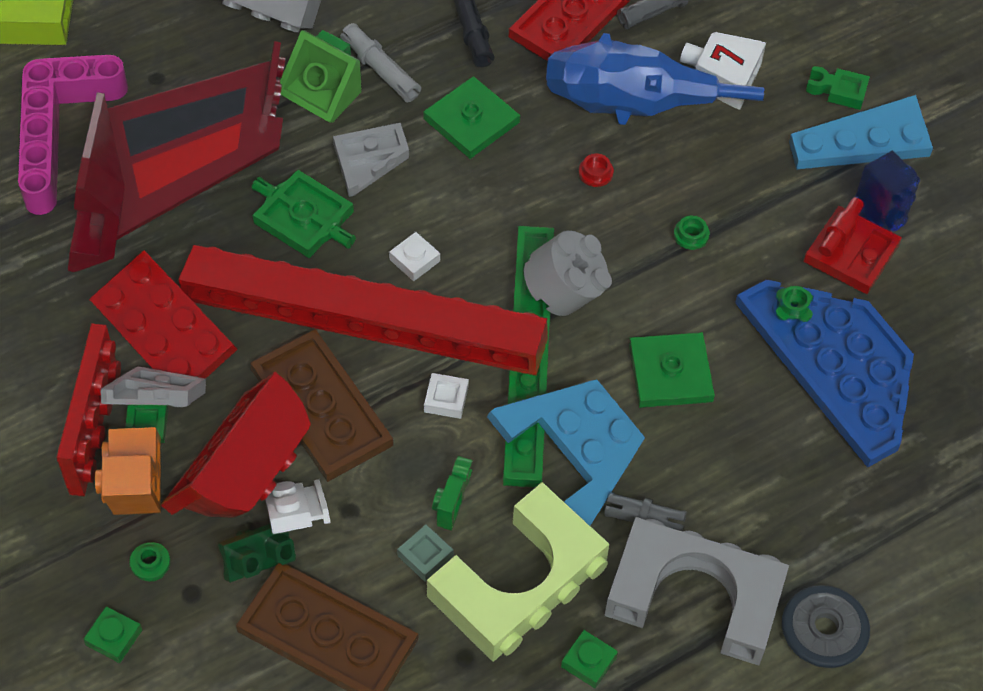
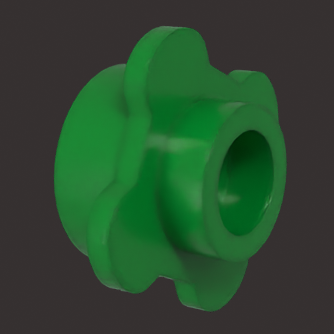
(794, 295)

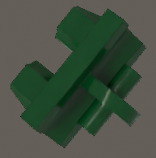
(254, 552)

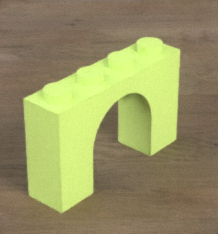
(500, 619)

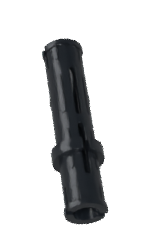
(475, 33)

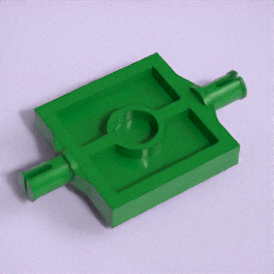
(303, 213)

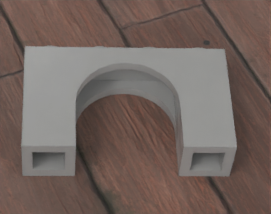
(749, 579)

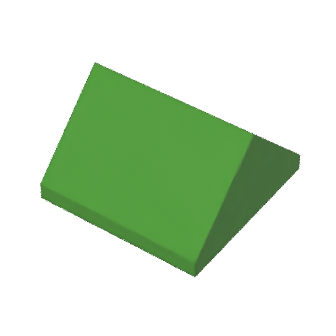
(321, 77)

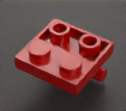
(853, 248)

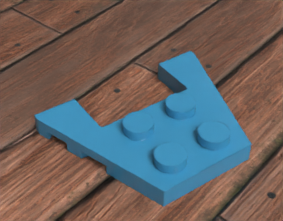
(588, 432)

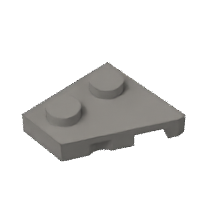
(369, 154)
(153, 387)

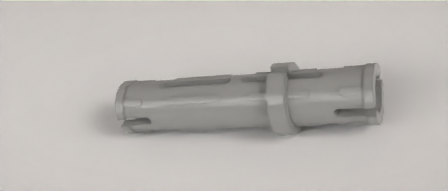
(371, 53)

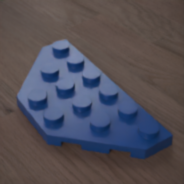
(844, 362)

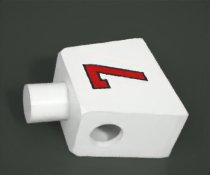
(729, 59)

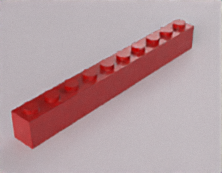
(365, 309)

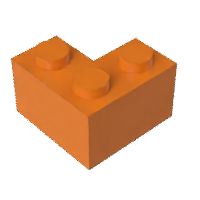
(131, 471)

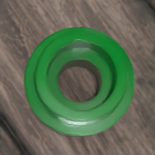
(691, 225)
(152, 571)

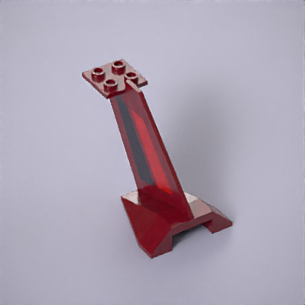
(168, 150)

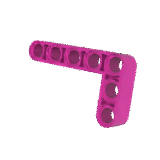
(44, 87)

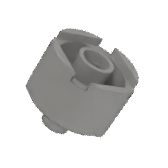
(567, 272)

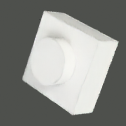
(414, 256)
(446, 395)

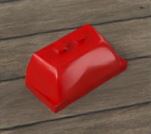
(244, 453)

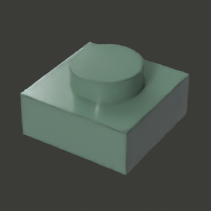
(425, 553)

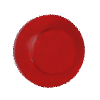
(596, 170)

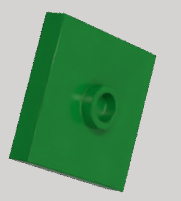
(471, 117)
(671, 370)

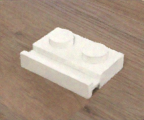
(296, 507)

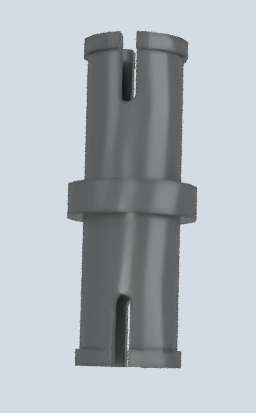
(644, 510)

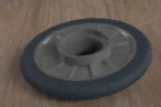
(823, 649)

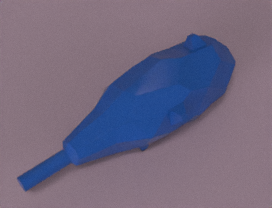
(633, 80)

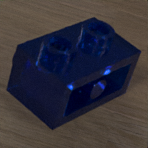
(887, 191)

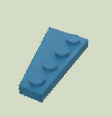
(864, 137)

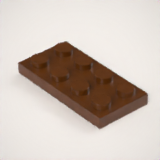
(342, 422)
(327, 632)

